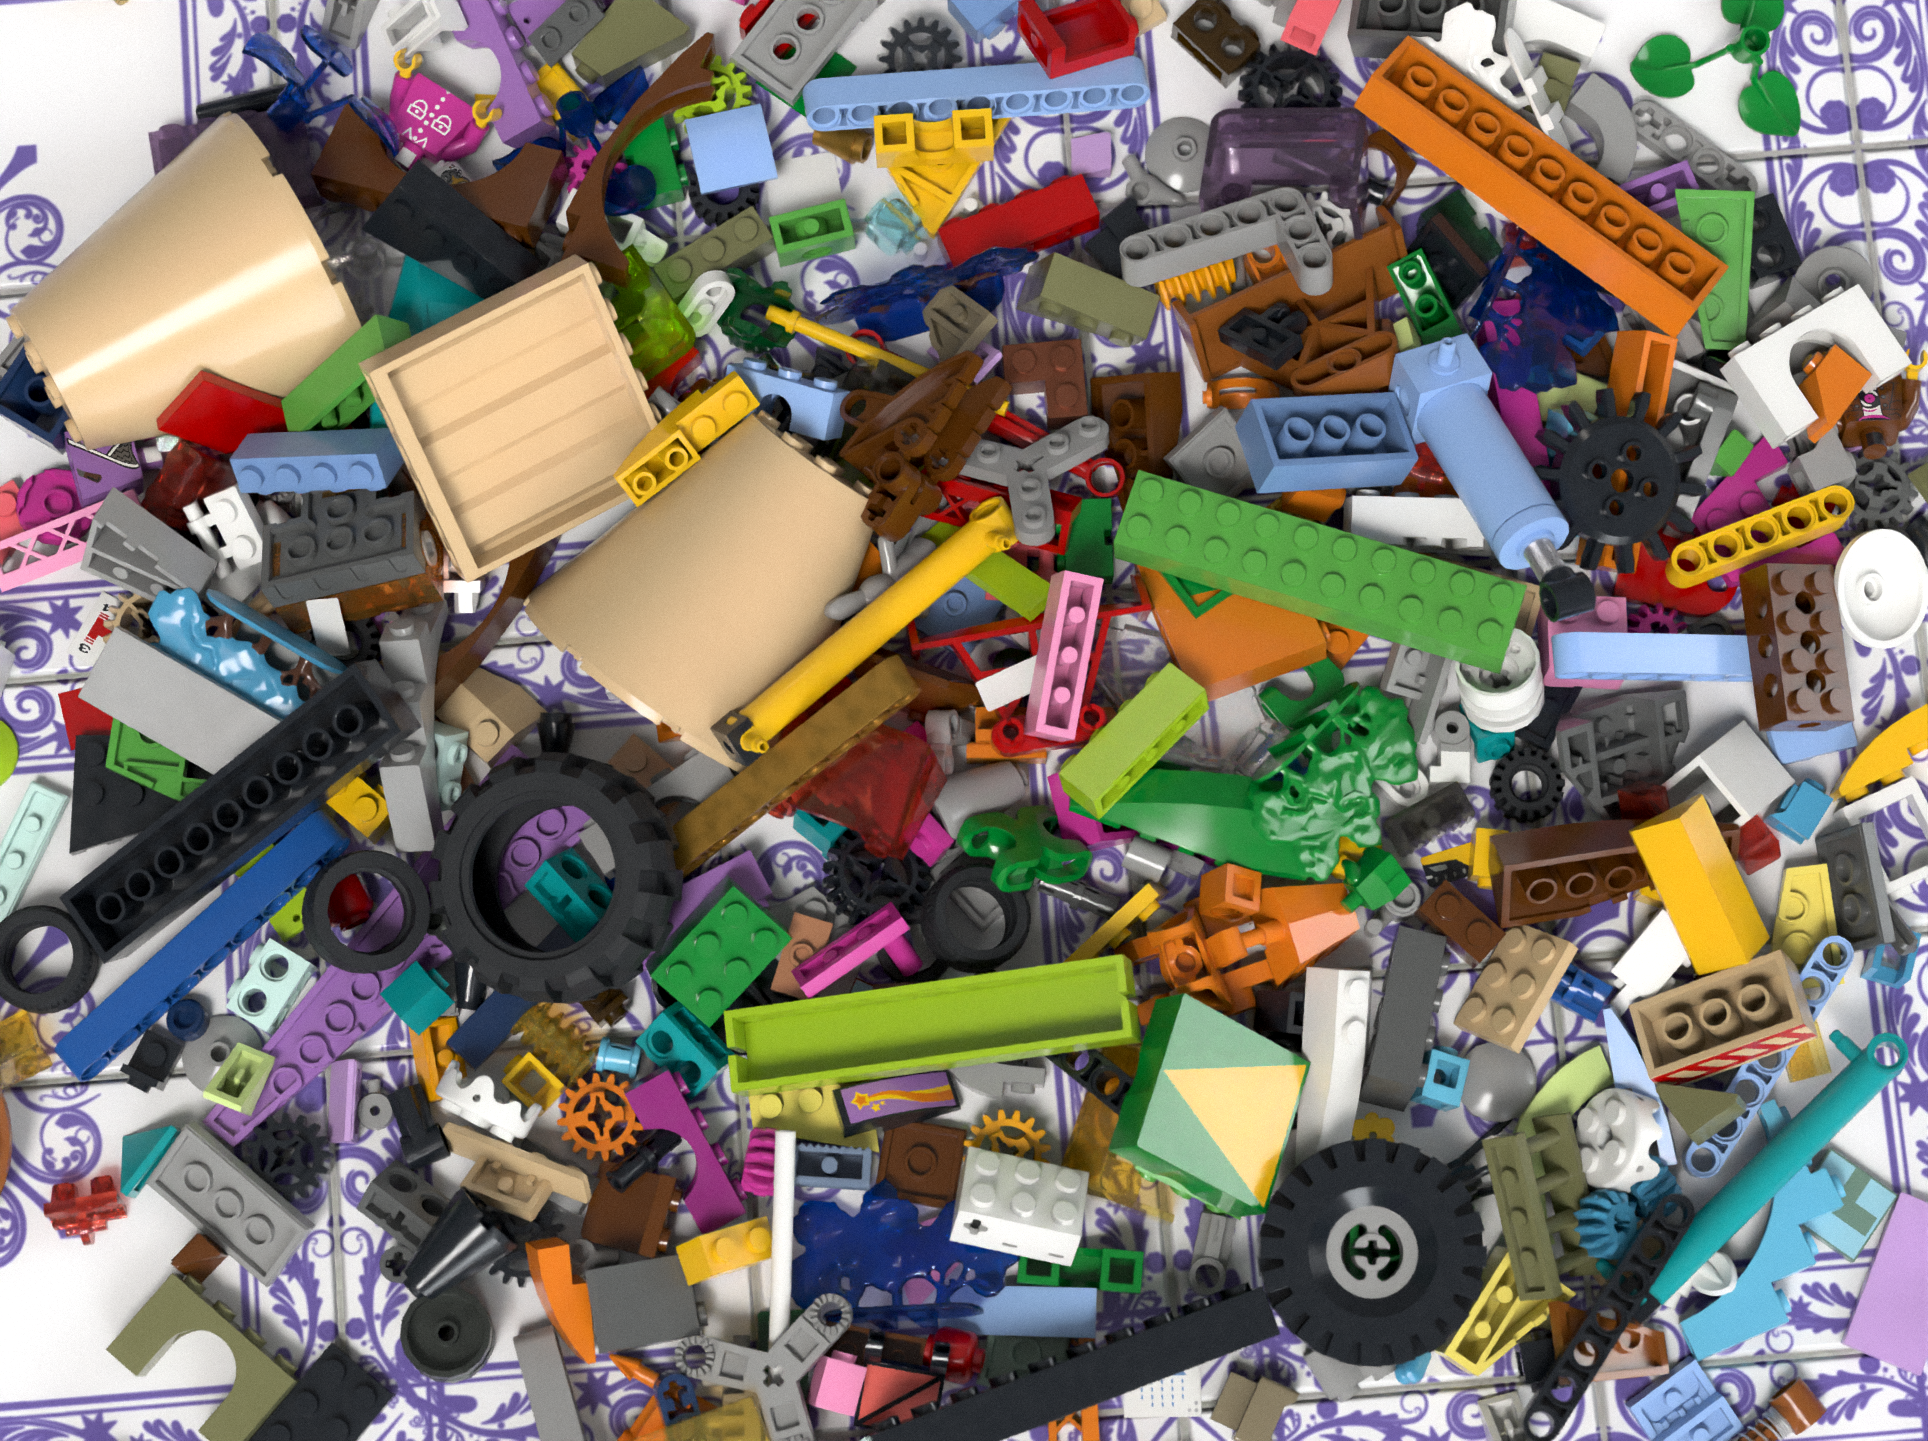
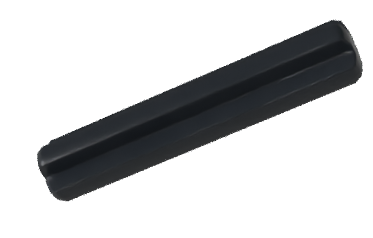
(256, 100)

